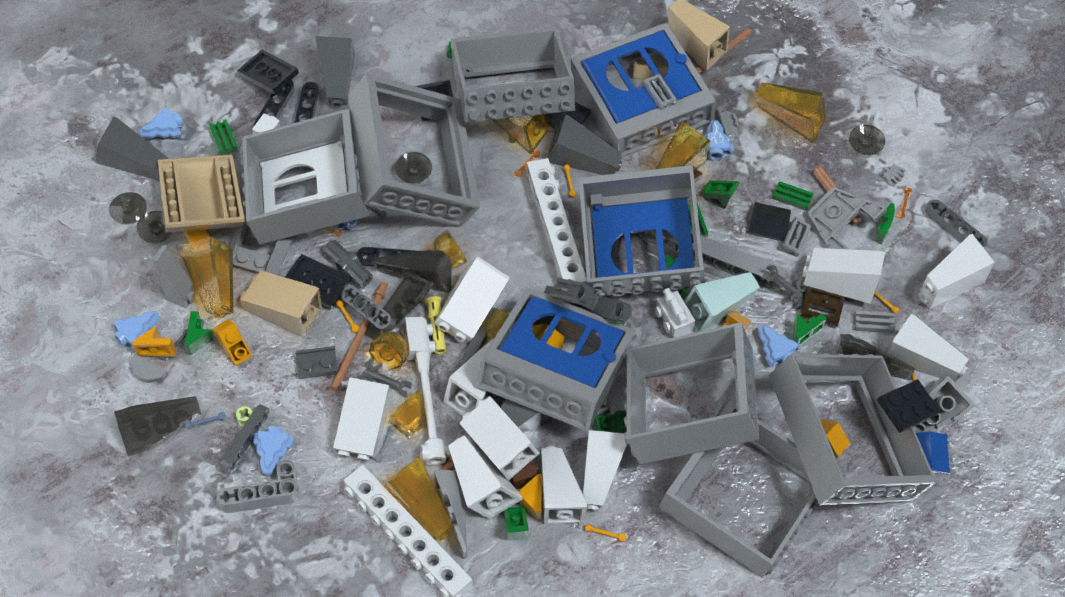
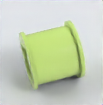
(243, 411)

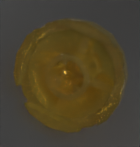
(447, 244)
(389, 349)

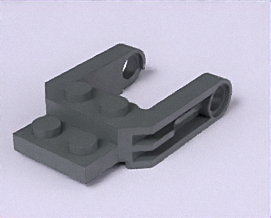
(583, 296)

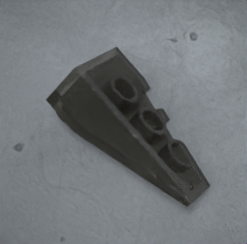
(427, 264)
(404, 301)
(850, 345)
(148, 423)

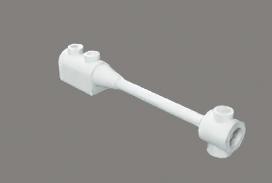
(417, 334)

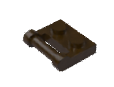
(825, 301)

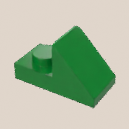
(720, 190)
(805, 330)
(196, 335)
(516, 523)

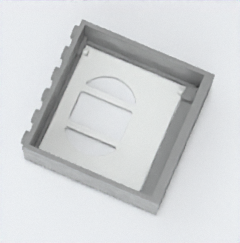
(317, 143)

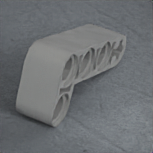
(258, 491)

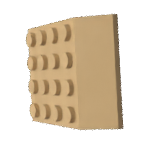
(200, 193)

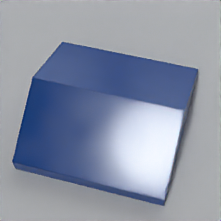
(936, 451)

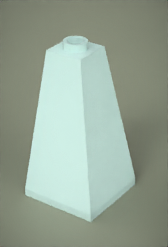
(716, 299)

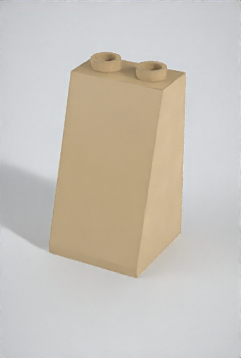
(698, 33)
(282, 302)

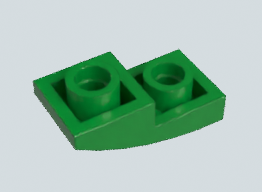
(885, 224)
(611, 422)

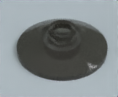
(867, 134)
(413, 161)
(131, 213)
(149, 223)

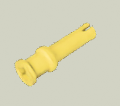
(438, 335)

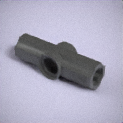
(348, 263)

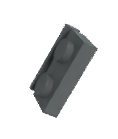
(316, 362)

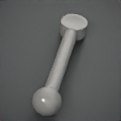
(379, 457)

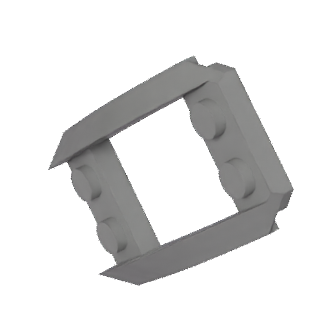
(257, 261)

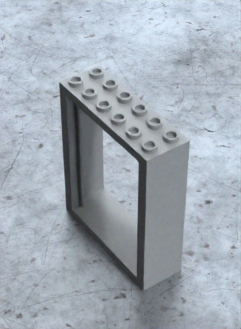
(373, 167)
(872, 379)

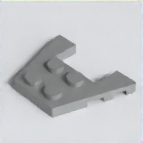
(836, 211)

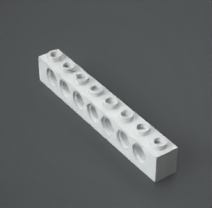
(536, 172)
(363, 479)

